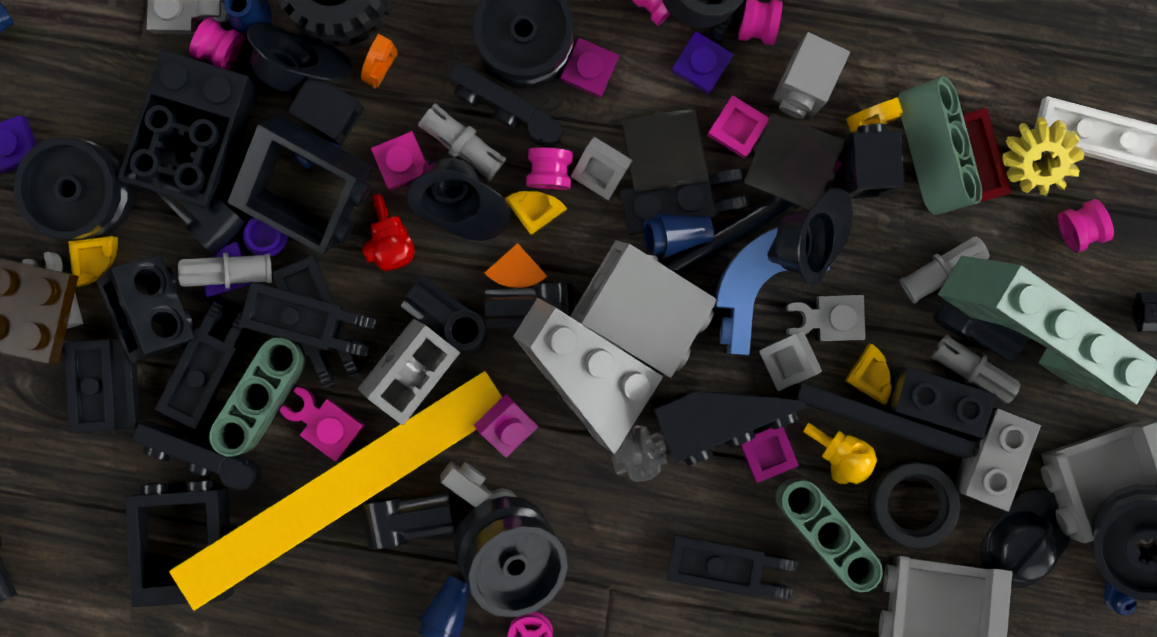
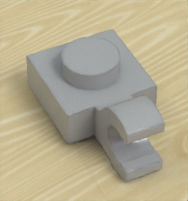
(182, 15)
(467, 483)

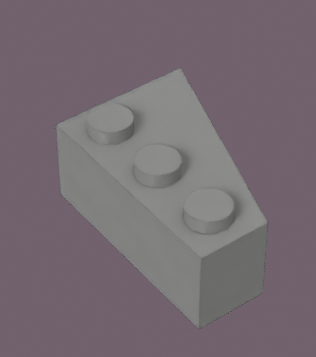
(588, 371)

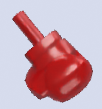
(390, 242)

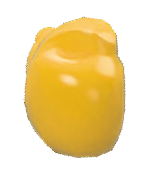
(849, 457)

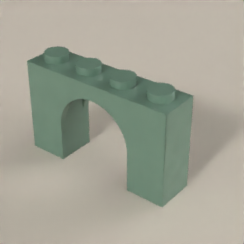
(1077, 343)

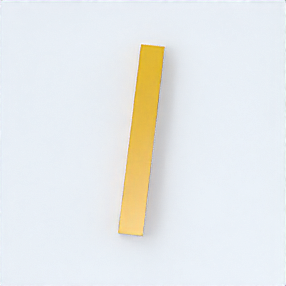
(334, 492)

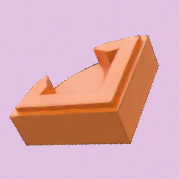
(378, 61)
(516, 270)

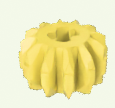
(1056, 163)

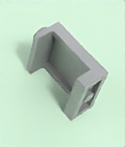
(644, 308)
(1096, 467)
(944, 600)

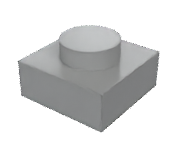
(601, 168)
(790, 361)

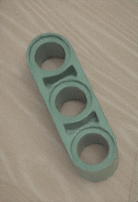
(940, 146)
(239, 406)
(845, 547)

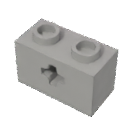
(810, 76)
(408, 371)
(997, 460)

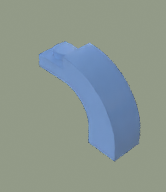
(739, 289)

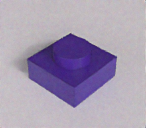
(702, 63)
(15, 142)

